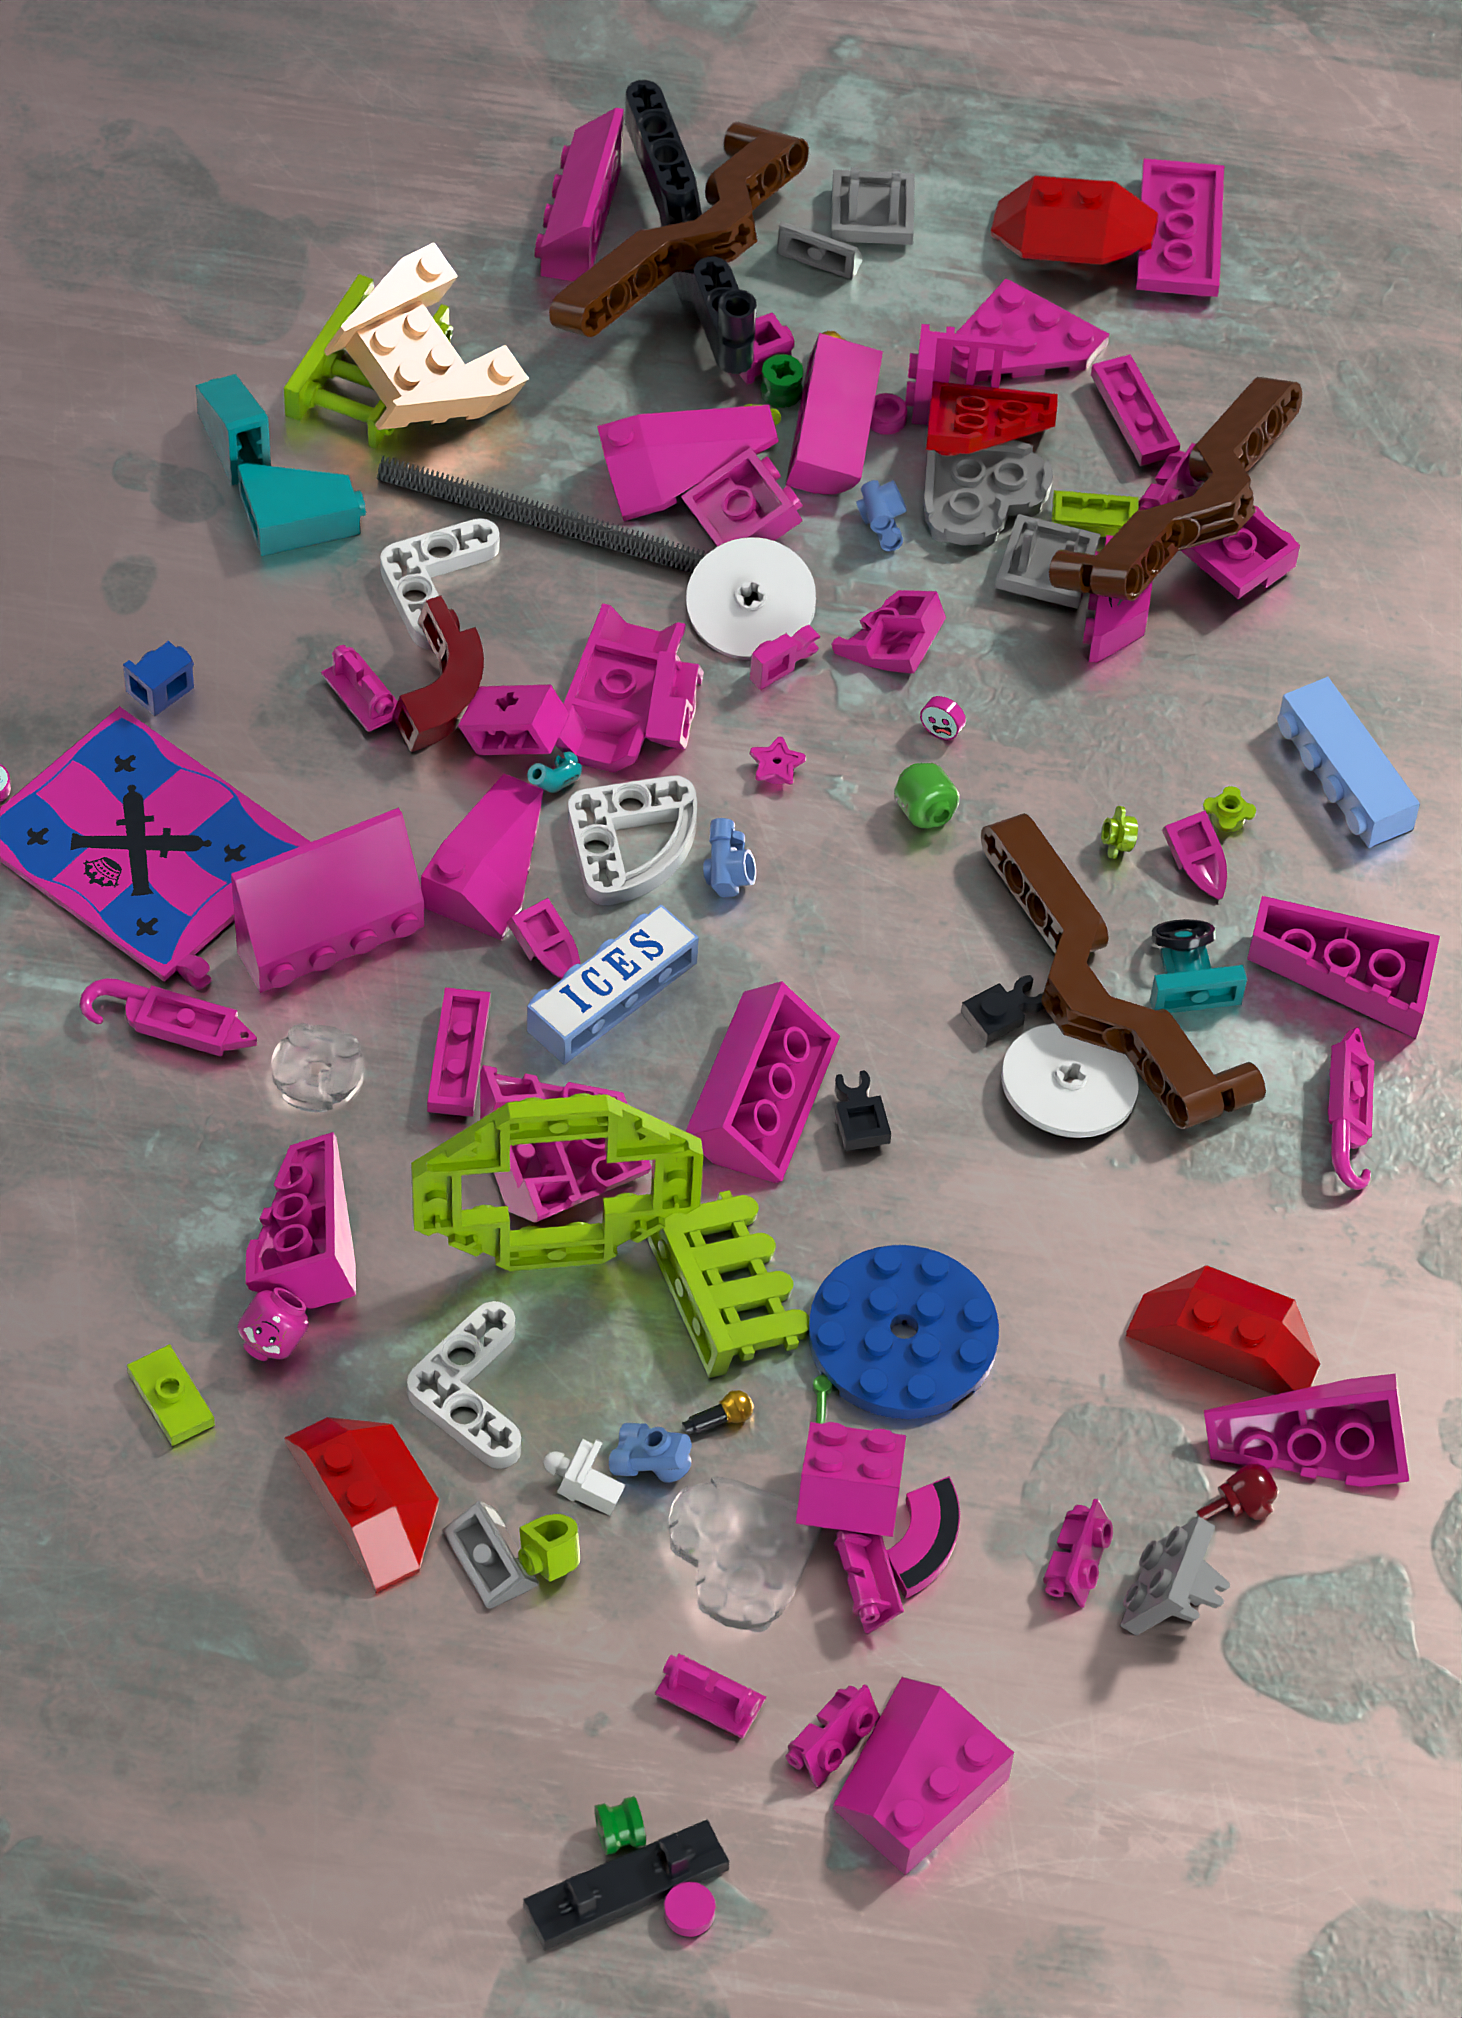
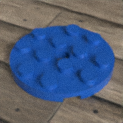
(896, 1375)

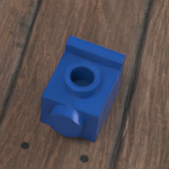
(159, 677)

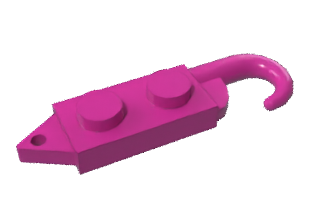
(172, 1016)
(1350, 1105)

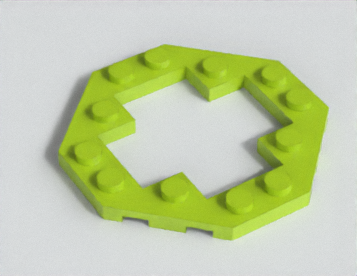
(486, 1149)

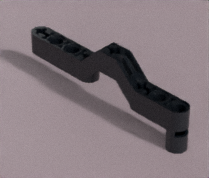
(722, 307)

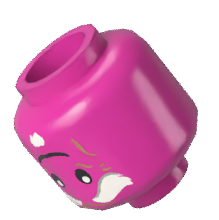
(273, 1324)

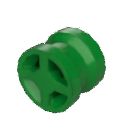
(782, 380)
(620, 1825)

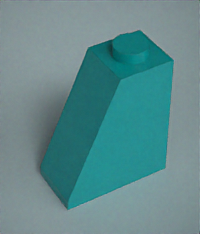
(234, 424)
(298, 506)

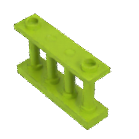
(306, 382)

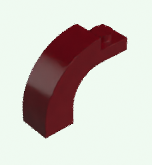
(437, 709)

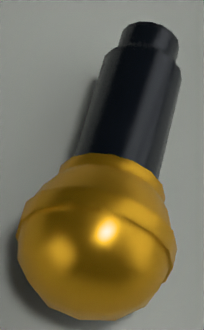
(733, 1408)

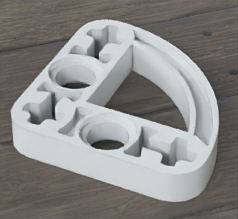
(610, 816)

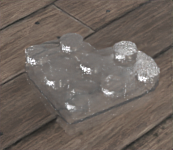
(743, 1550)

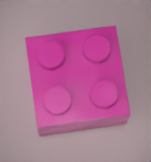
(851, 1479)

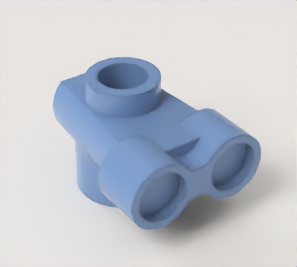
(879, 508)
(730, 861)
(651, 1450)

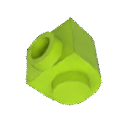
(549, 1546)

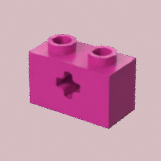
(514, 720)

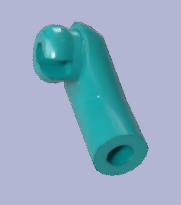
(553, 780)

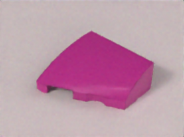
(896, 633)
(673, 700)

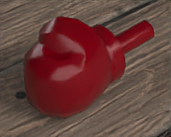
(1246, 1491)

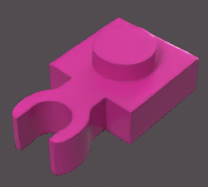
(778, 657)

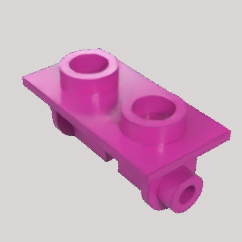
(1172, 481)
(360, 688)
(1087, 1535)
(869, 1578)
(709, 1695)
(847, 1720)

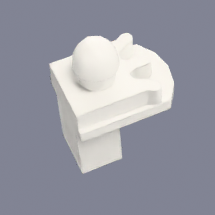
(583, 1482)

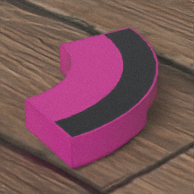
(930, 1536)

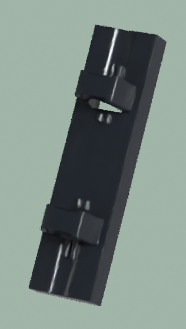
(624, 1884)

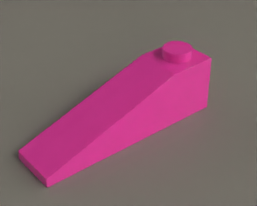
(670, 452)
(486, 859)
(306, 1229)
(1327, 1431)

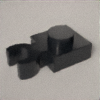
(999, 1011)
(860, 1117)

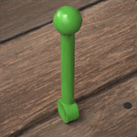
(821, 1388)

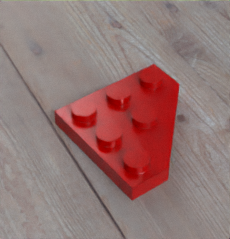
(980, 417)

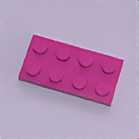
(1189, 227)

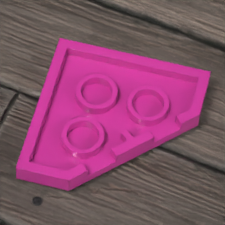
(1047, 332)

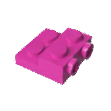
(744, 501)
(1250, 558)

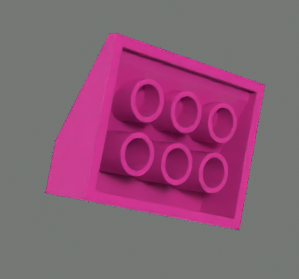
(327, 901)

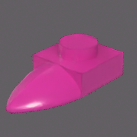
(1198, 852)
(545, 937)

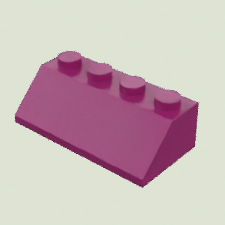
(581, 198)
(763, 1083)

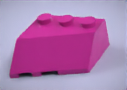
(921, 1773)

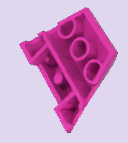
(558, 1173)

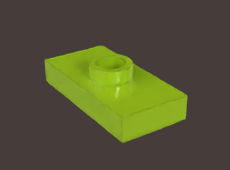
(1092, 511)
(170, 1395)

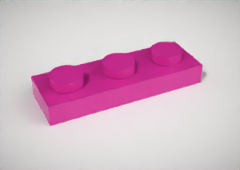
(1135, 409)
(459, 1052)

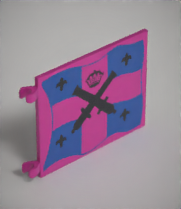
(139, 843)

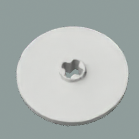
(735, 571)
(1091, 1105)

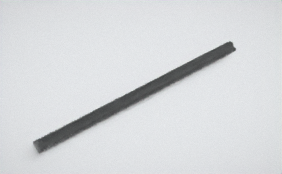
(538, 516)

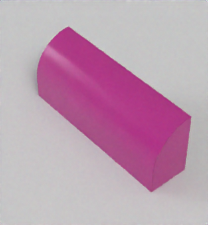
(834, 416)

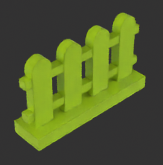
(712, 1305)

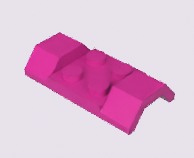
(614, 691)

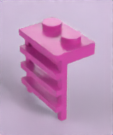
(935, 359)

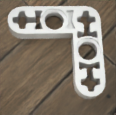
(423, 566)
(452, 1387)

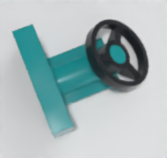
(1188, 975)

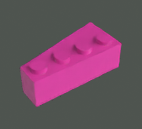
(1348, 959)

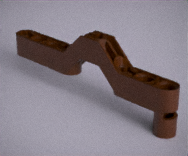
(757, 169)
(1212, 513)
(1082, 1004)

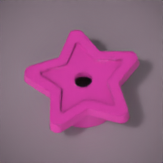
(773, 772)

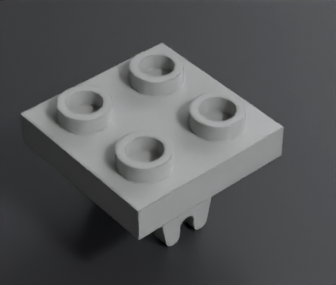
(872, 207)
(1030, 554)
(1173, 1578)

